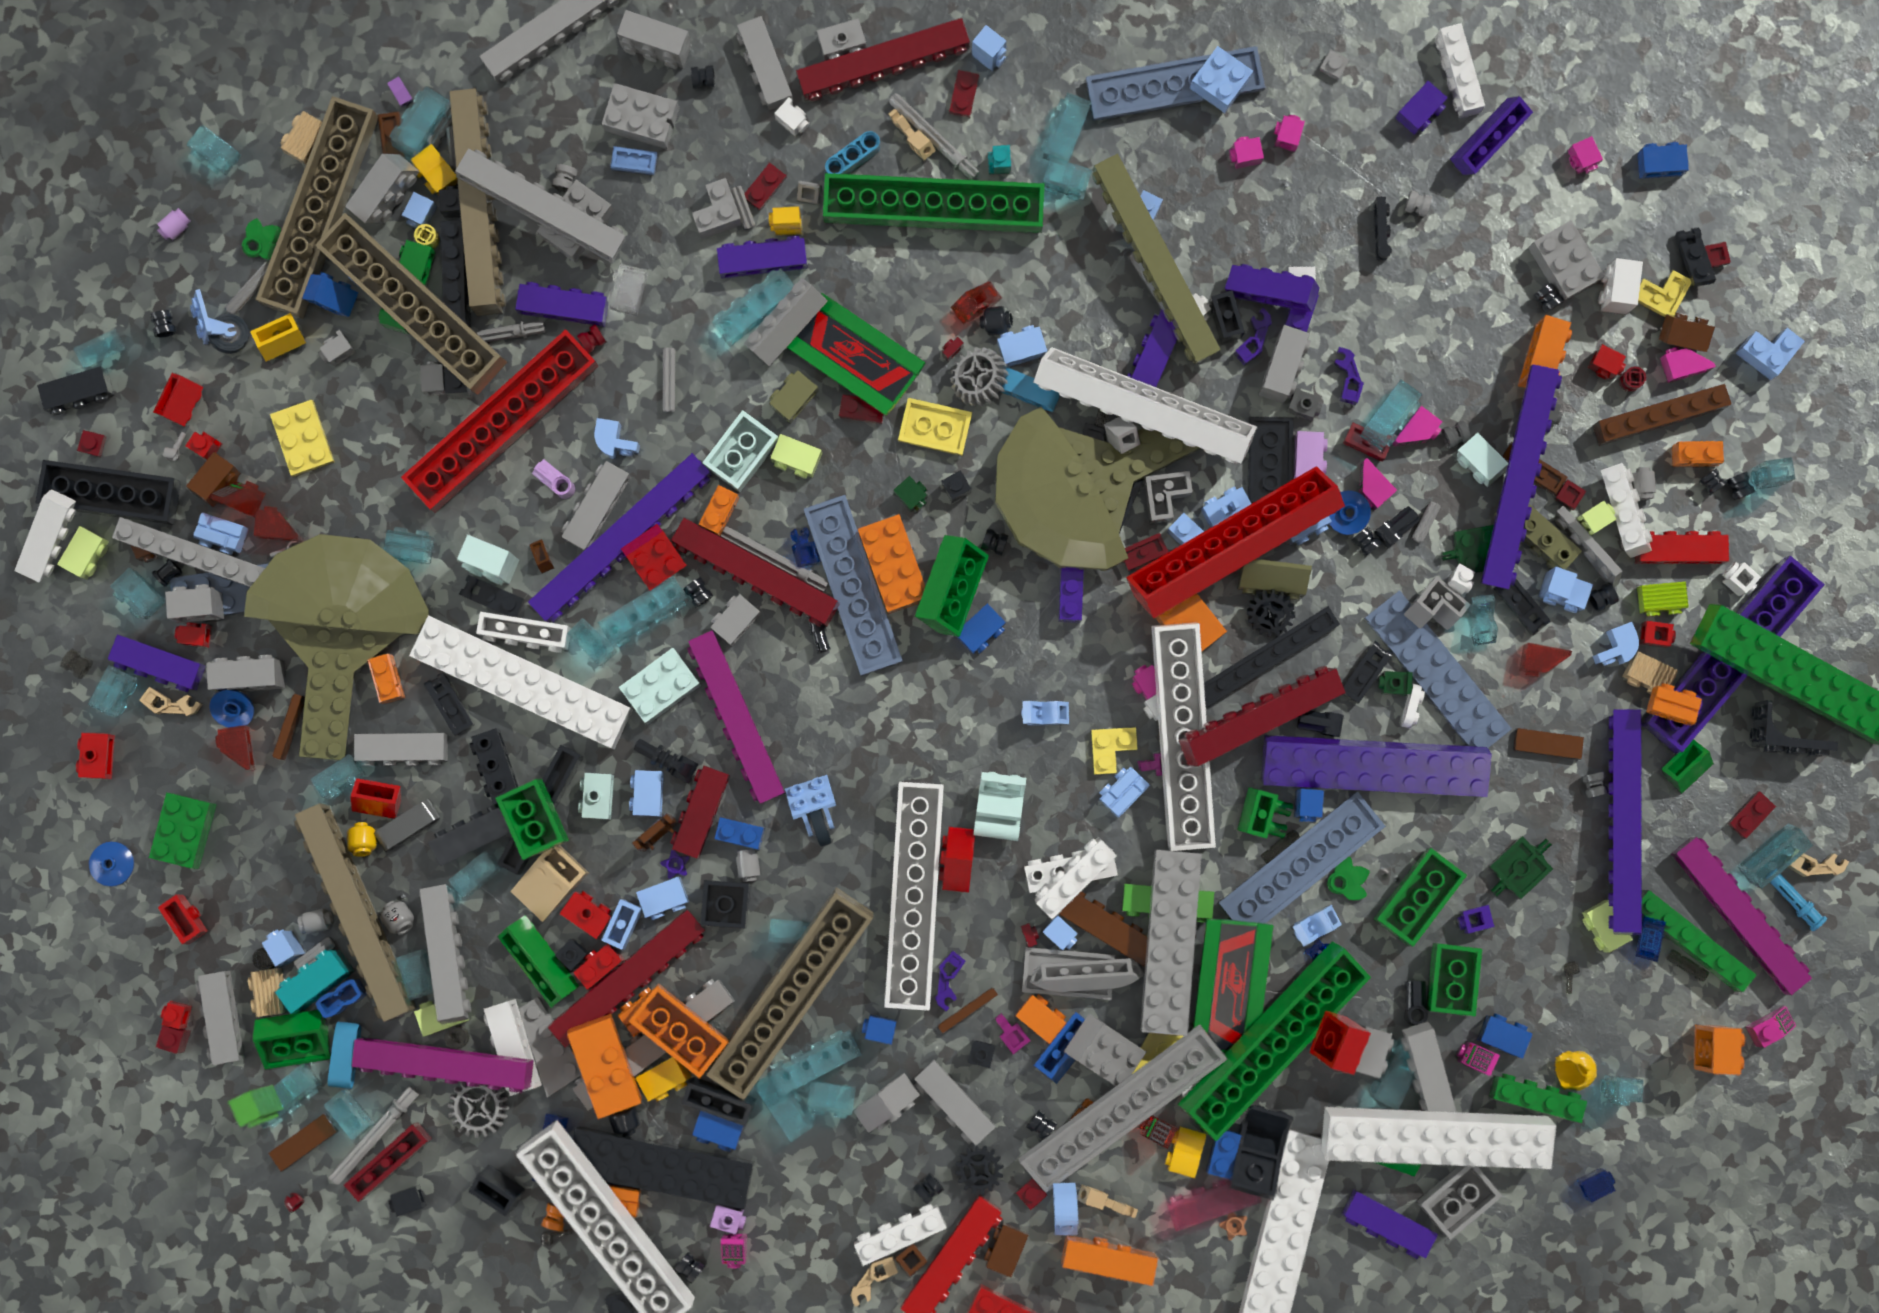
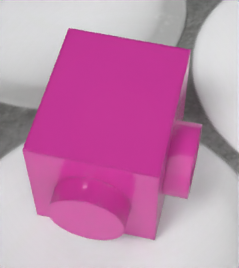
(1289, 132)
(1246, 152)
(1585, 156)
(1144, 681)

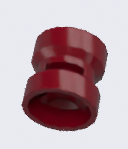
(591, 338)
(1628, 382)

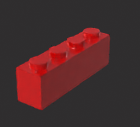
(1686, 548)

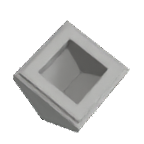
(809, 192)

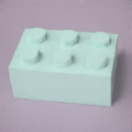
(741, 451)
(487, 560)
(660, 686)

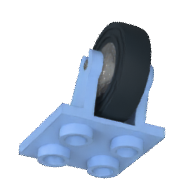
(226, 332)
(811, 798)

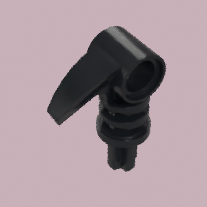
(682, 767)

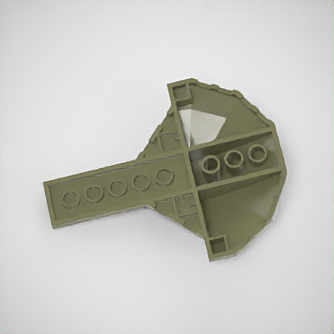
(1071, 491)
(336, 609)

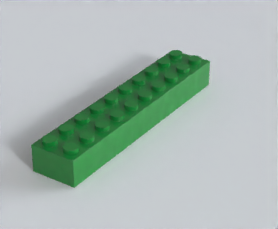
(933, 203)
(1789, 671)
(1274, 1040)

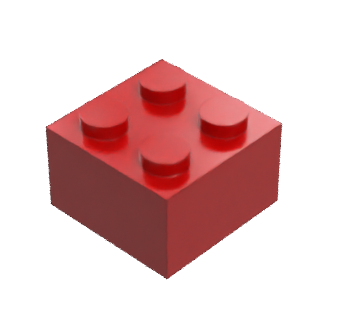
(653, 557)
(1340, 1042)

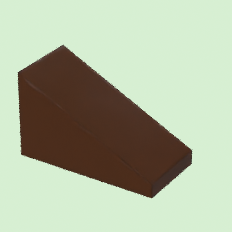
(541, 556)

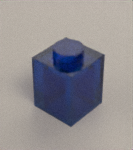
(1596, 1184)

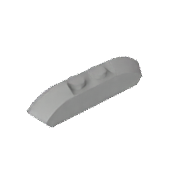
(1086, 975)

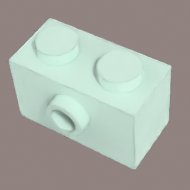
(1481, 460)
(596, 796)

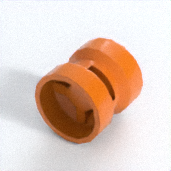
(553, 1219)

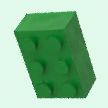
(182, 831)
(1454, 979)

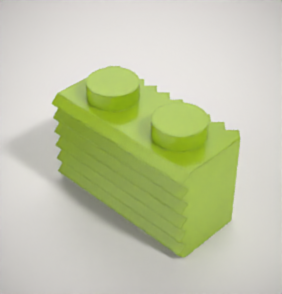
(1662, 597)

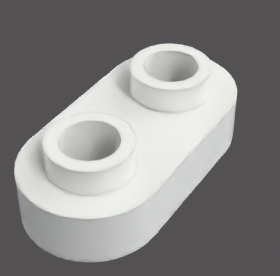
(1410, 716)

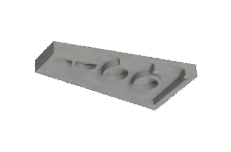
(1590, 548)
(554, 1061)

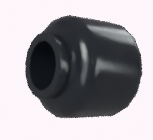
(996, 320)
(625, 1121)

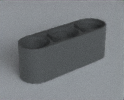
(407, 825)

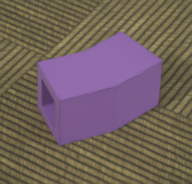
(400, 91)

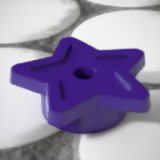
(669, 864)

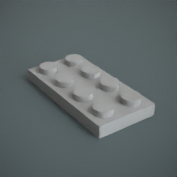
(1038, 956)

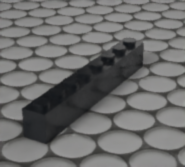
(455, 292)

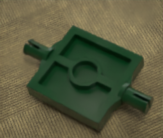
(1471, 547)
(1521, 867)

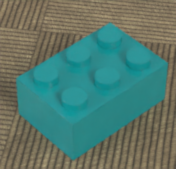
(314, 980)

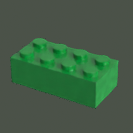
(951, 585)
(1420, 897)

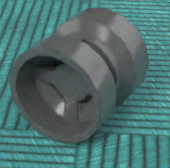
(1456, 434)
(1594, 779)

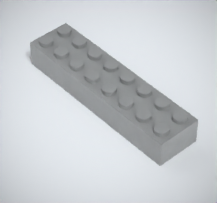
(1170, 942)

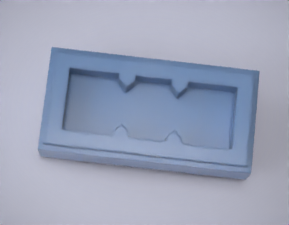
(633, 160)

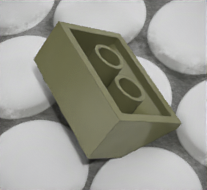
(1275, 575)

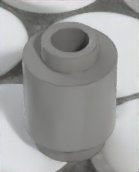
(1644, 483)
(747, 865)
(315, 921)

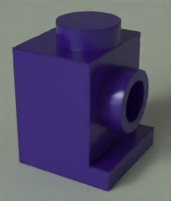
(1483, 919)

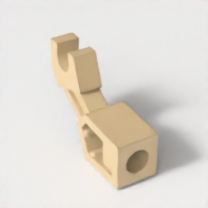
(917, 140)
(181, 707)
(1826, 868)
(1099, 1199)
(863, 1286)

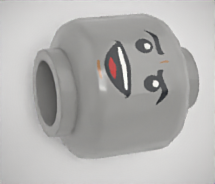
(397, 917)

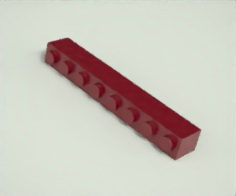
(883, 59)
(755, 572)
(1261, 716)
(629, 975)

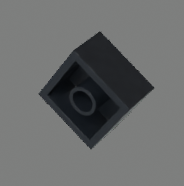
(725, 904)

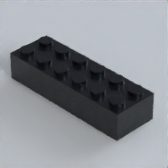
(112, 491)

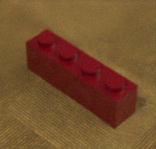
(700, 812)
(387, 1161)

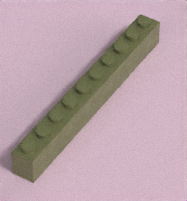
(1155, 258)

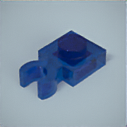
(804, 551)

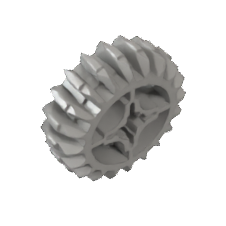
(985, 381)
(487, 1113)

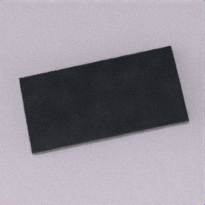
(1270, 455)

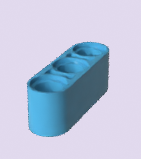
(856, 146)
(1022, 388)
(340, 1070)

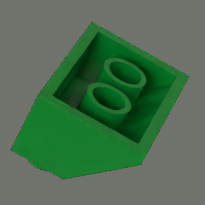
(532, 819)
(292, 1039)

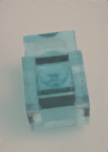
(1482, 620)

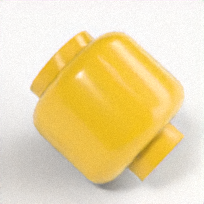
(361, 839)

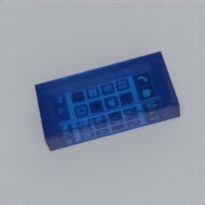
(1651, 940)

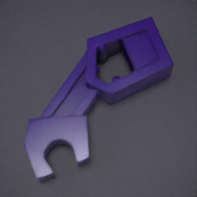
(1261, 328)
(1349, 365)
(943, 987)

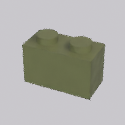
(793, 396)

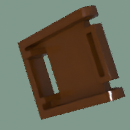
(655, 832)

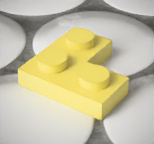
(1665, 299)
(1105, 744)

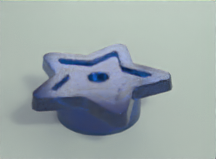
(1313, 951)

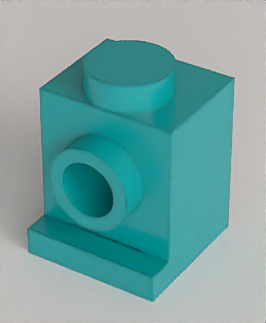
(999, 160)

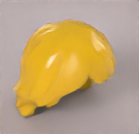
(1575, 1070)

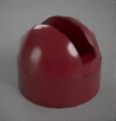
(294, 1202)

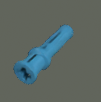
(1803, 908)

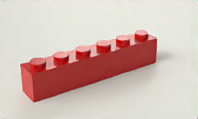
(952, 1257)

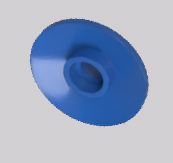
(1360, 518)
(227, 714)
(121, 866)

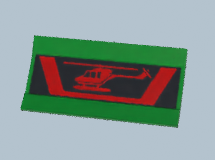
(857, 356)
(1232, 978)

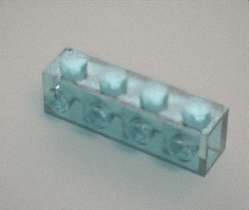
(753, 308)
(643, 611)
(814, 1063)

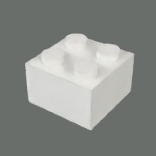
(1621, 286)

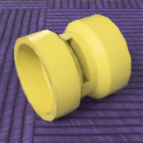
(431, 239)

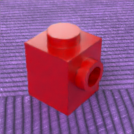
(1607, 362)

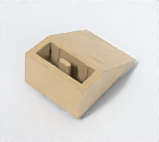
(549, 882)

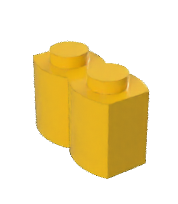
(434, 170)
(785, 221)
(1186, 1151)

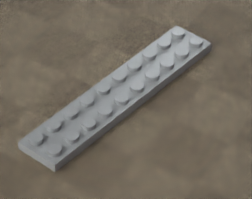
(1122, 1108)

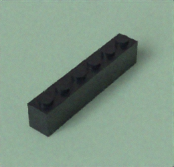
(556, 782)

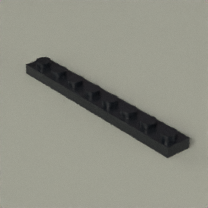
(1269, 655)

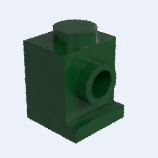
(1387, 687)

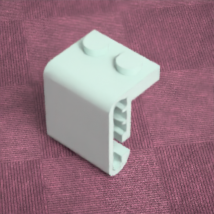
(999, 806)

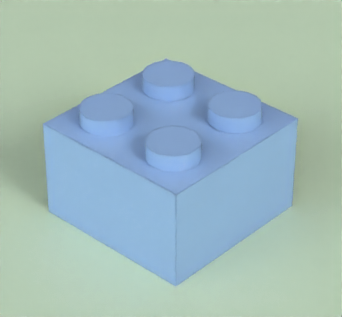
(1221, 79)

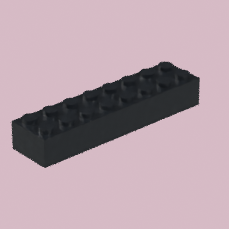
(667, 1167)

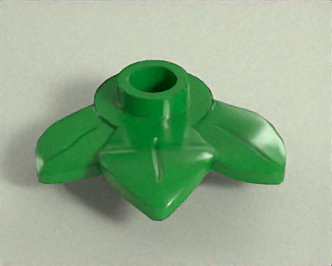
(264, 237)
(1351, 879)

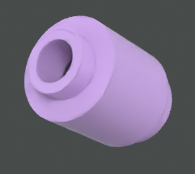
(173, 224)

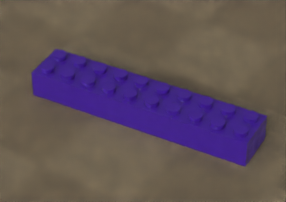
(1771, 606)
(1376, 766)

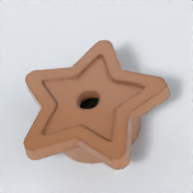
(1233, 1231)

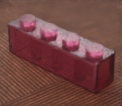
(1207, 1204)

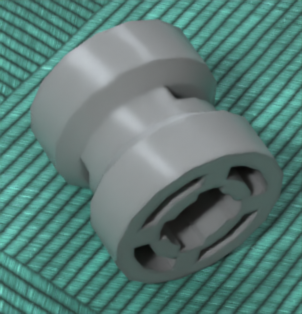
(564, 177)
(1418, 203)

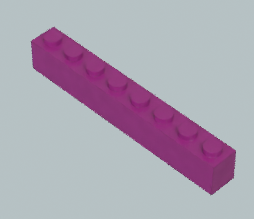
(736, 717)
(1741, 915)
(442, 1063)

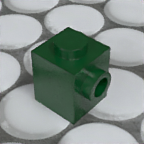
(911, 494)

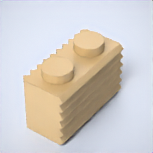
(301, 137)
(1648, 672)
(264, 985)

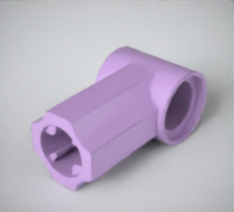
(553, 479)

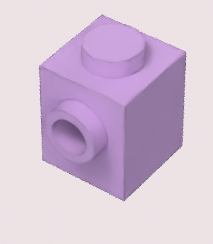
(728, 1219)

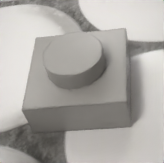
(1334, 65)

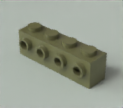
(1549, 542)

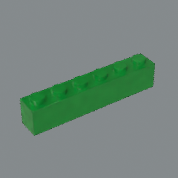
(1697, 944)

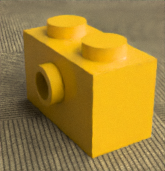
(278, 337)
(663, 1078)

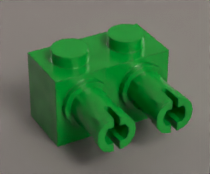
(1259, 811)

